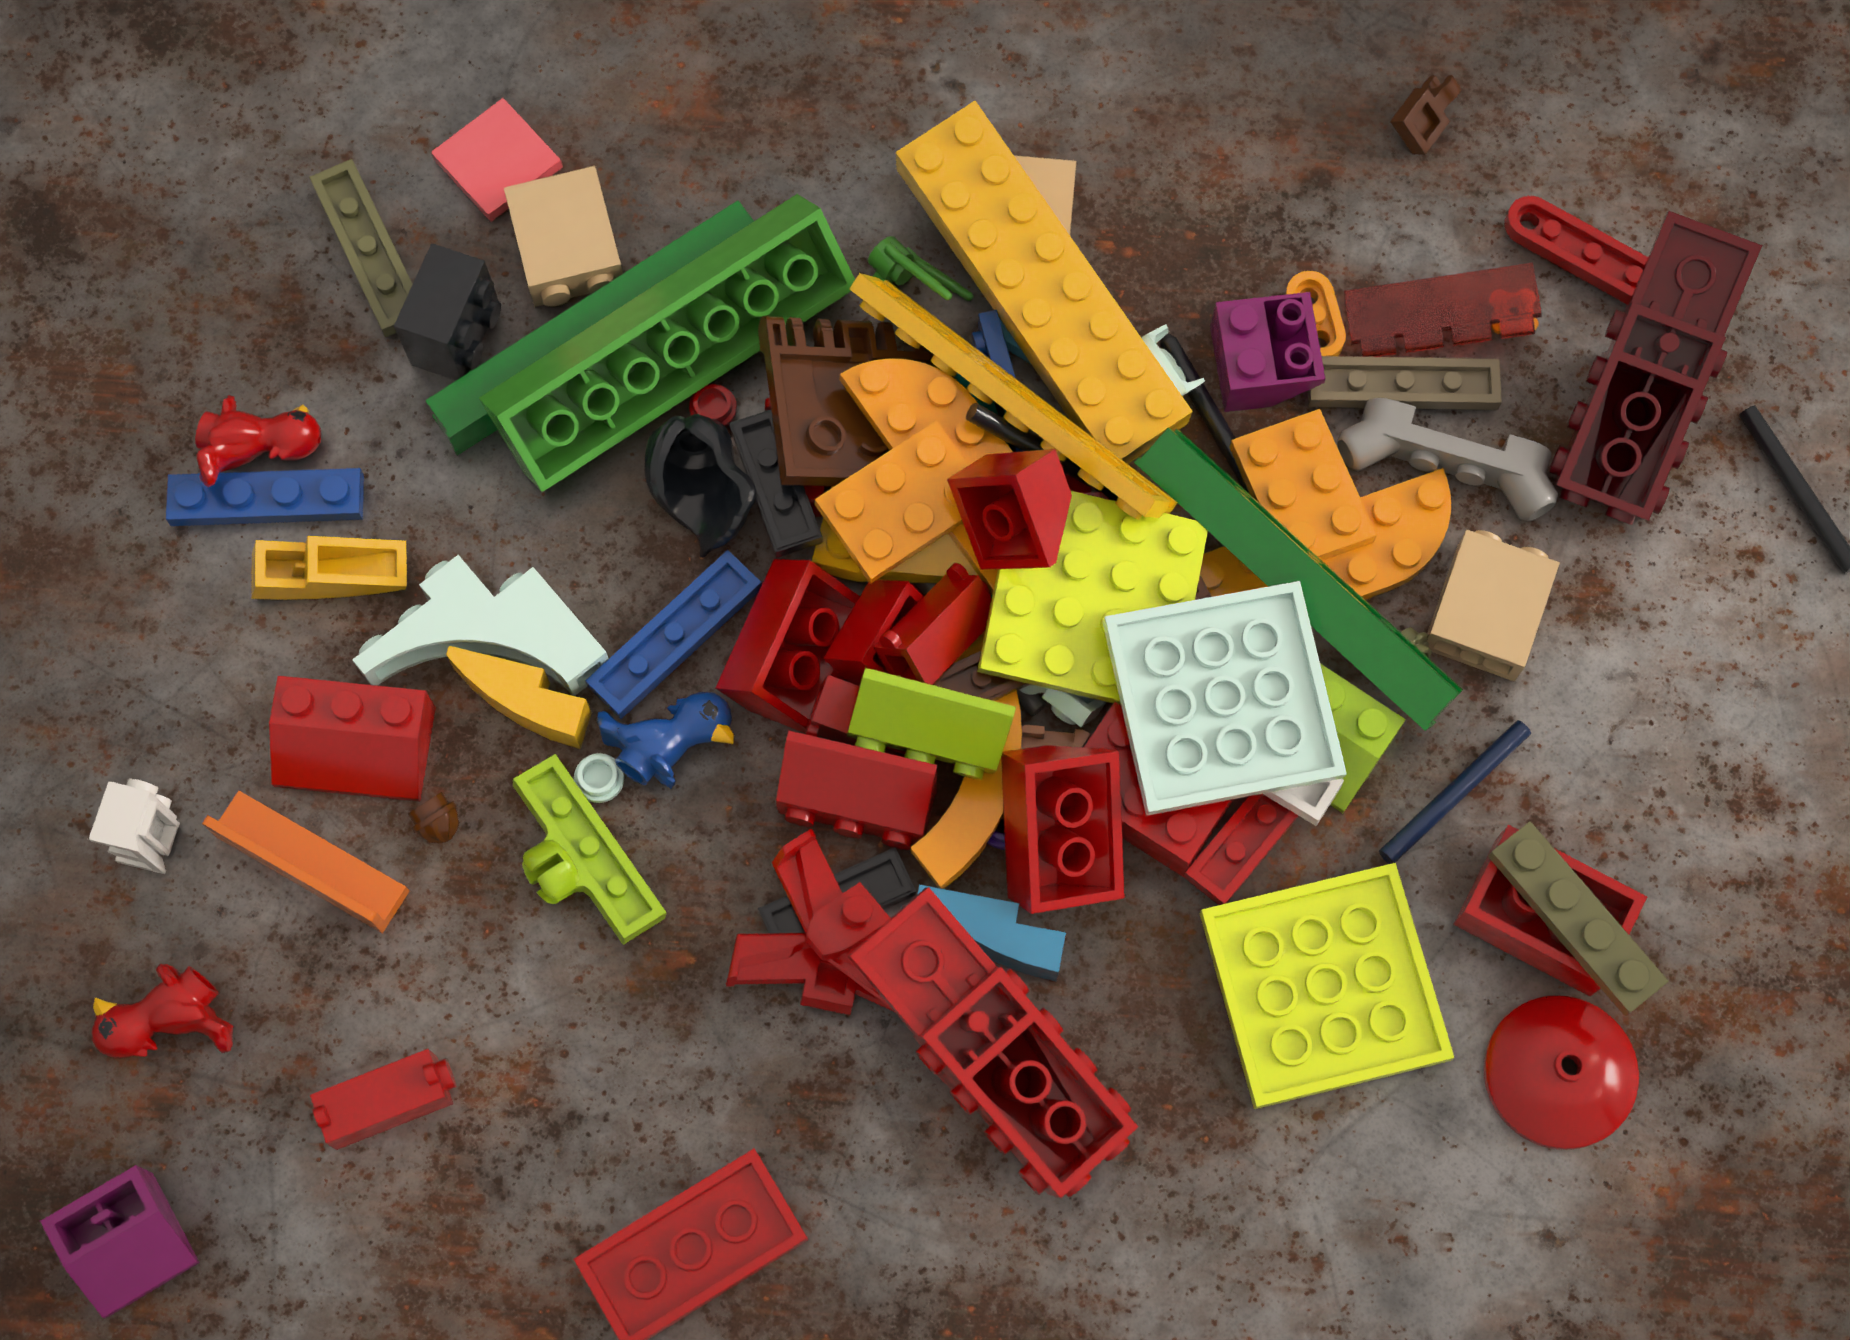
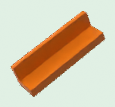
(309, 861)

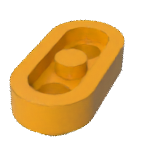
(1326, 309)

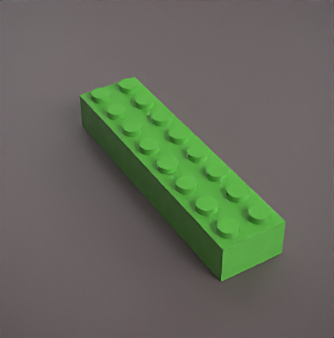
(667, 342)

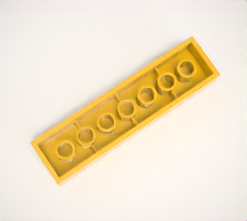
(1041, 284)

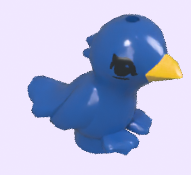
(658, 744)

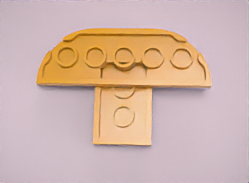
(1305, 485)
(904, 495)

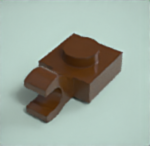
(1422, 114)

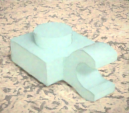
(1067, 706)

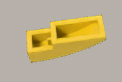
(327, 568)
(523, 695)

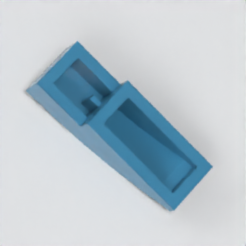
(995, 930)

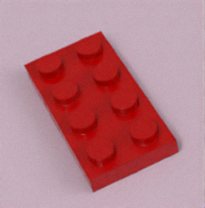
(691, 1249)

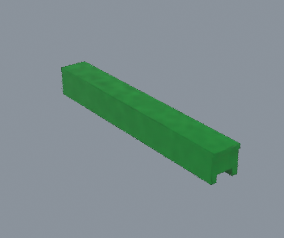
(458, 405)
(1282, 558)

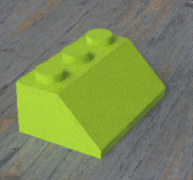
(930, 723)
(1363, 732)

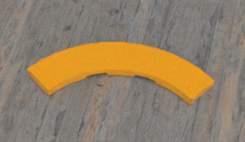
(973, 813)

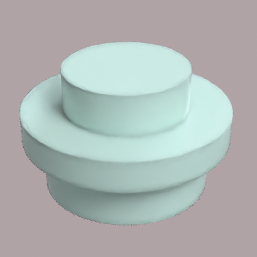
(599, 777)

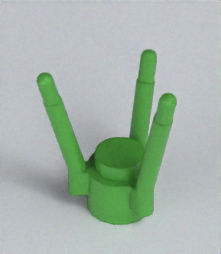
(899, 263)

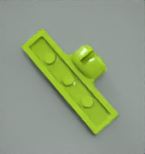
(582, 853)

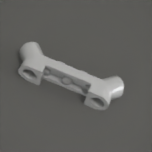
(1515, 469)

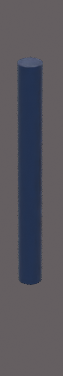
(1454, 792)

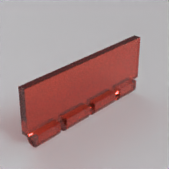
(1453, 302)

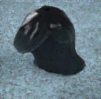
(696, 479)

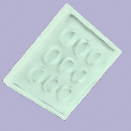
(1223, 698)

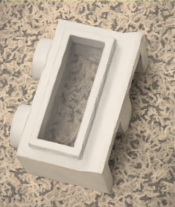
(136, 825)

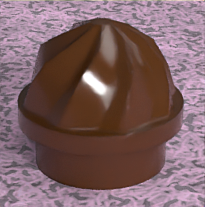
(435, 819)

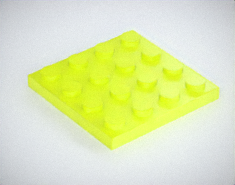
(1049, 620)
(1325, 985)

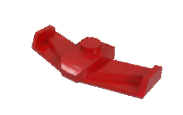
(831, 919)
(791, 960)

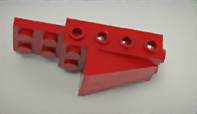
(995, 1047)

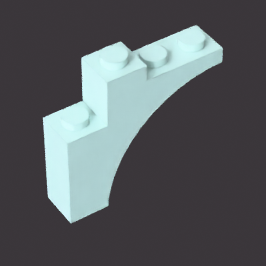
(518, 624)

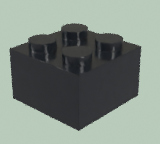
(448, 313)

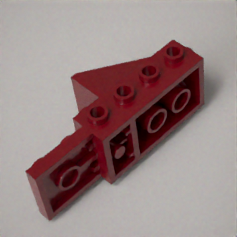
(1655, 371)

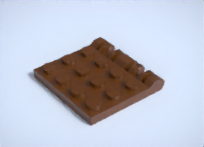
(815, 420)

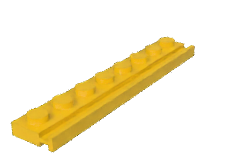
(1023, 407)

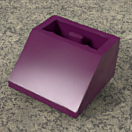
(1266, 350)
(120, 1241)

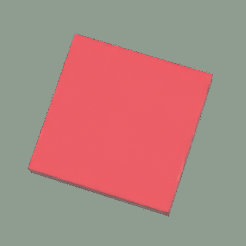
(494, 154)

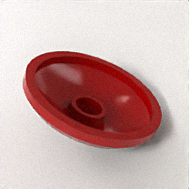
(1537, 1095)

